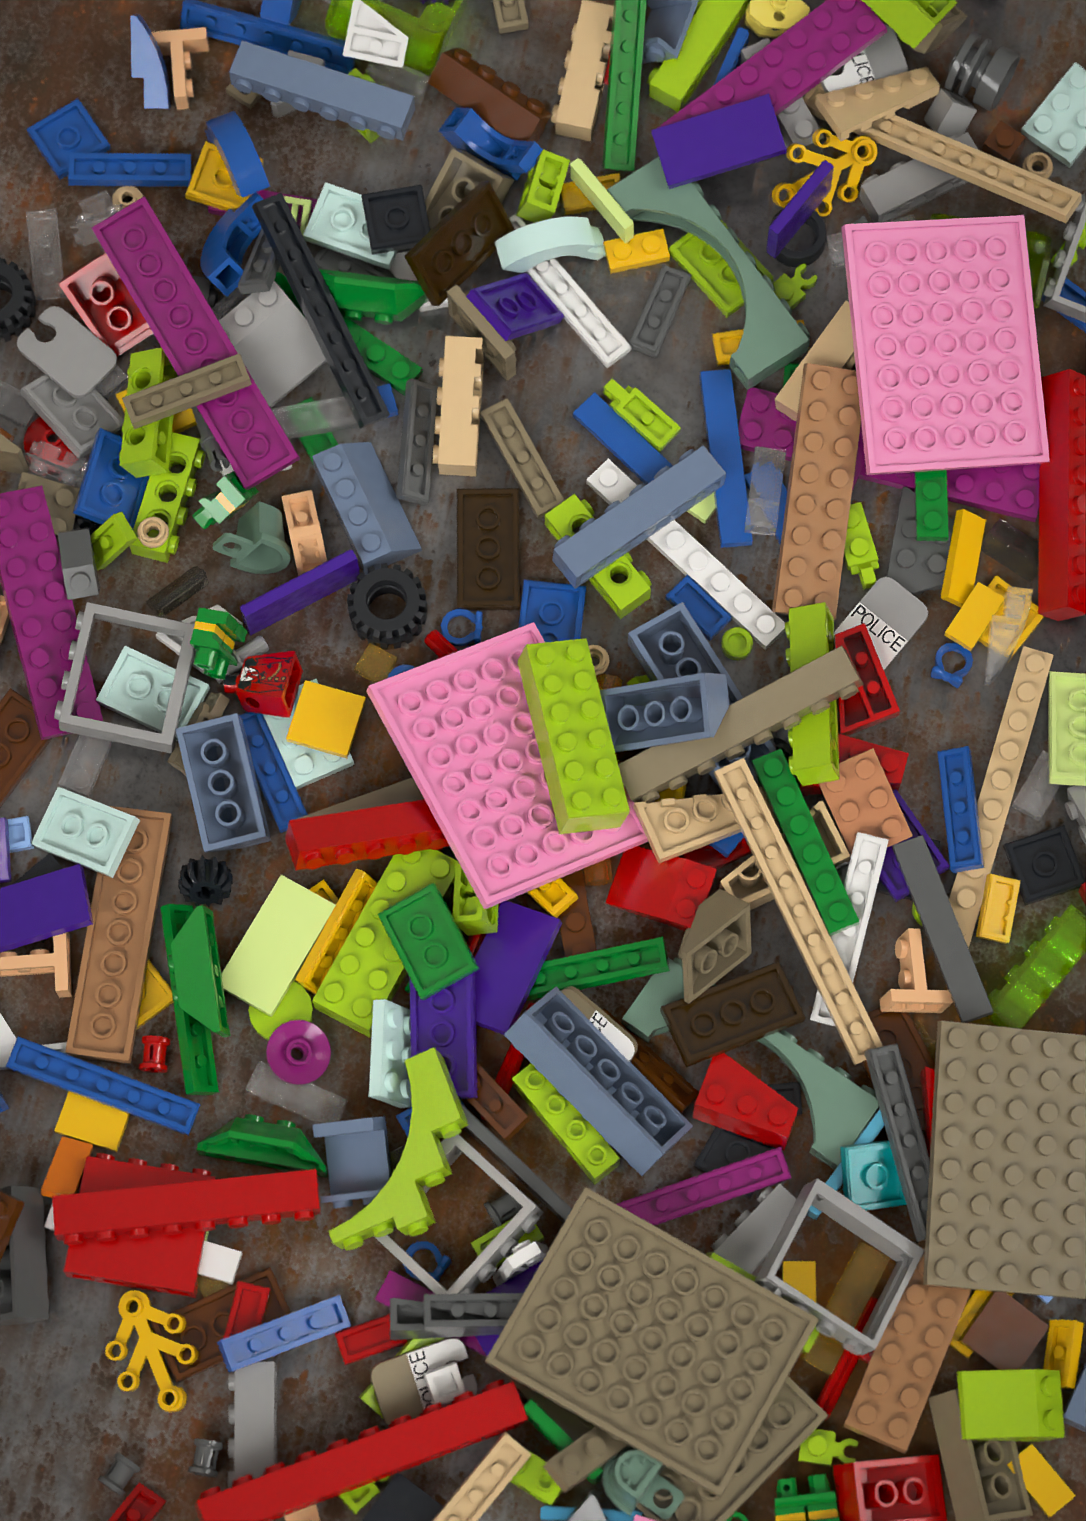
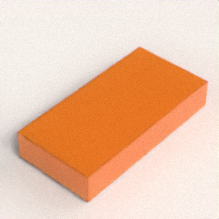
(66, 1168)

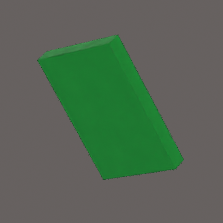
(428, 941)
(554, 1433)

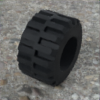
(22, 303)
(387, 582)

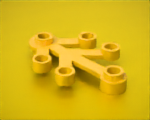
(849, 158)
(149, 1346)

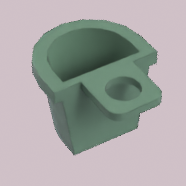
(258, 541)
(634, 1479)

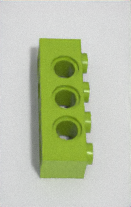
(147, 448)
(184, 451)
(620, 596)
(567, 1124)

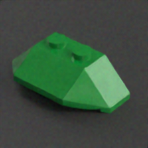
(374, 296)
(198, 972)
(263, 1145)

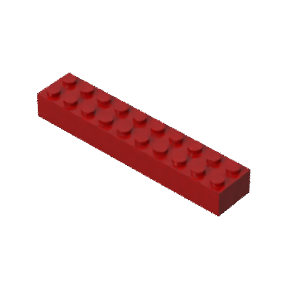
(368, 1459)

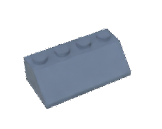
(365, 504)
(665, 710)
(223, 784)

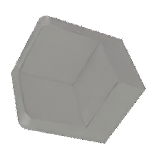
(949, 114)

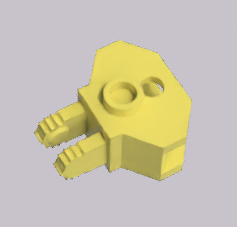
(774, 14)

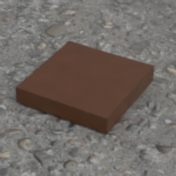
(1003, 1332)

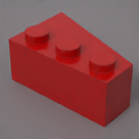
(743, 1104)

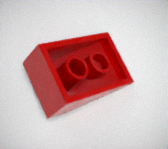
(106, 304)
(660, 891)
(891, 1490)

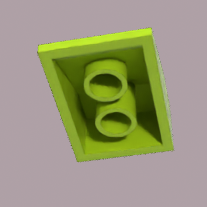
(1011, 1405)

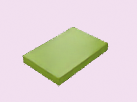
(712, 271)

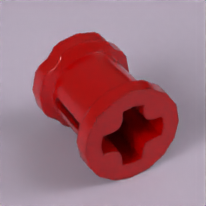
(154, 1054)

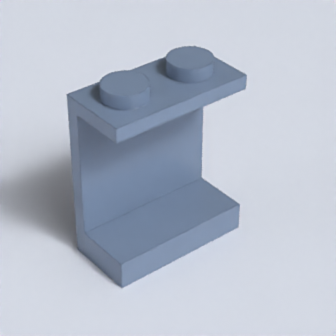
(666, 28)
(355, 1159)

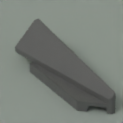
(451, 1315)

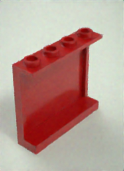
(148, 1263)

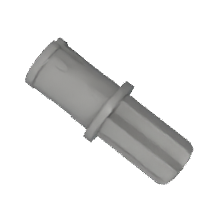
(255, 647)

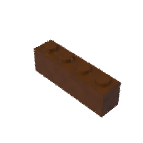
(493, 99)

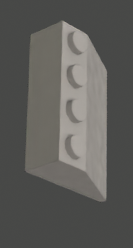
(273, 342)

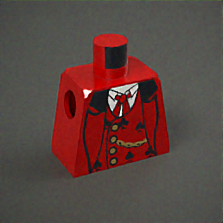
(267, 683)

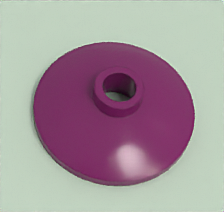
(311, 1043)

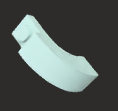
(547, 240)

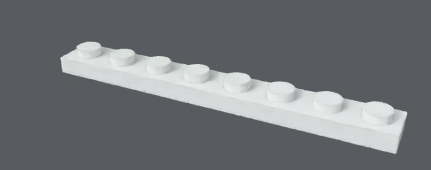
(697, 562)

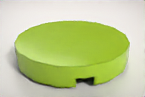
(294, 1006)

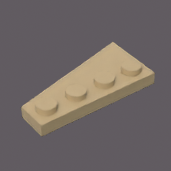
(866, 102)
(687, 823)

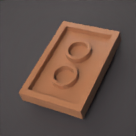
(865, 801)

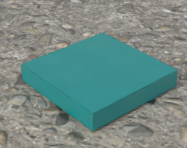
(871, 1175)

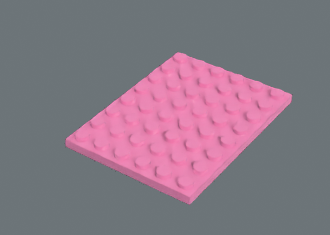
(945, 344)
(481, 771)

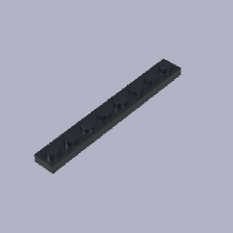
(320, 310)

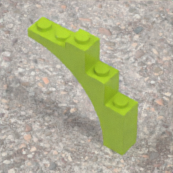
(423, 1160)

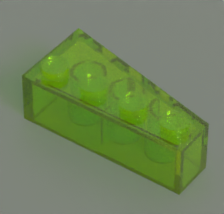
(1041, 972)

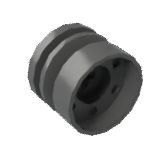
(982, 71)

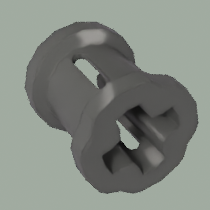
(502, 1209)
(205, 1458)
(119, 1474)

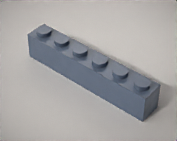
(322, 91)
(638, 516)

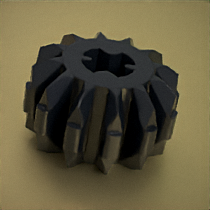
(205, 881)

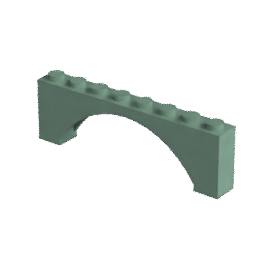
(770, 332)
(835, 1103)

